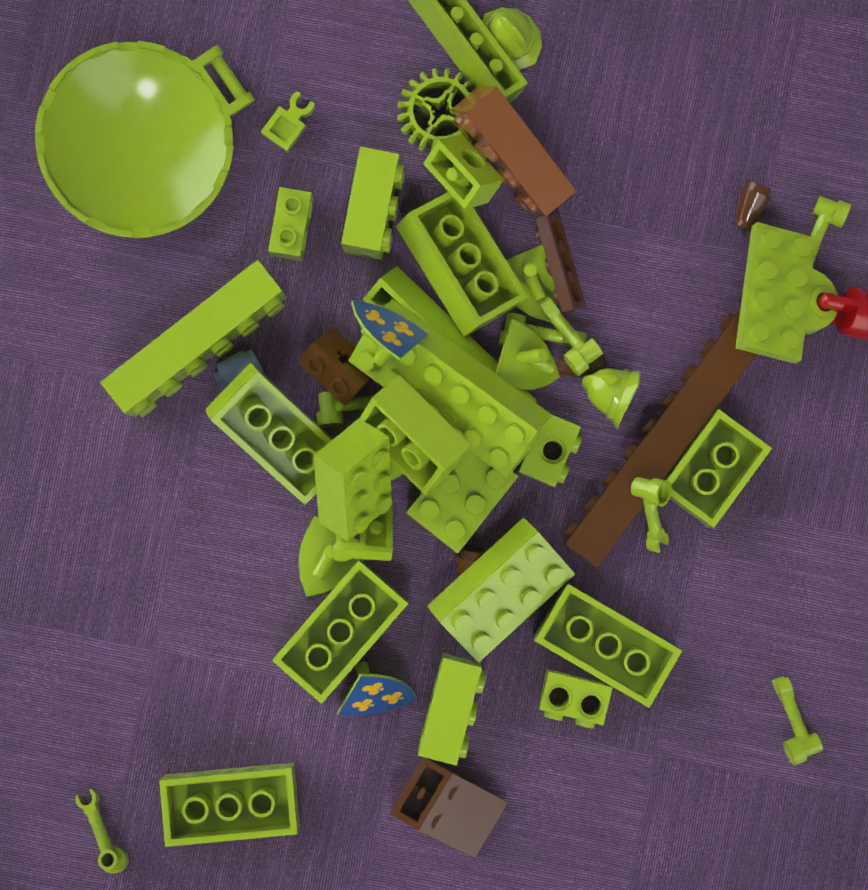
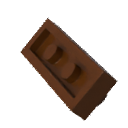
(560, 263)

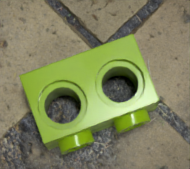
(291, 224)
(577, 689)

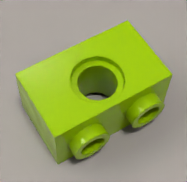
(463, 171)
(552, 471)

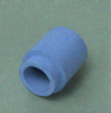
(233, 366)

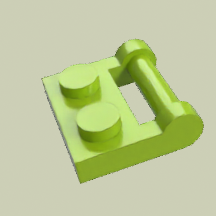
(373, 544)

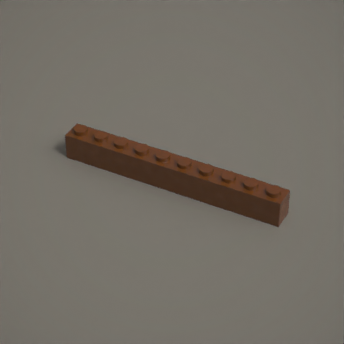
(662, 444)

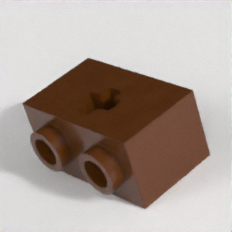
(329, 365)

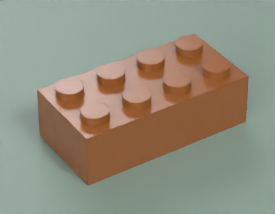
(512, 150)

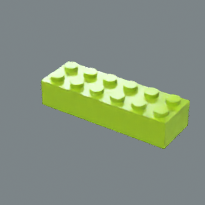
(195, 340)
(470, 396)

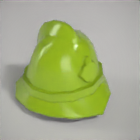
(515, 34)
(611, 391)

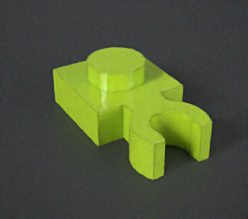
(285, 126)

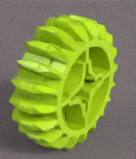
(415, 98)

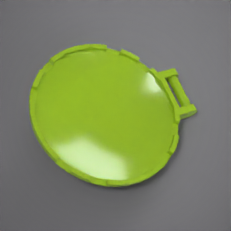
(137, 137)

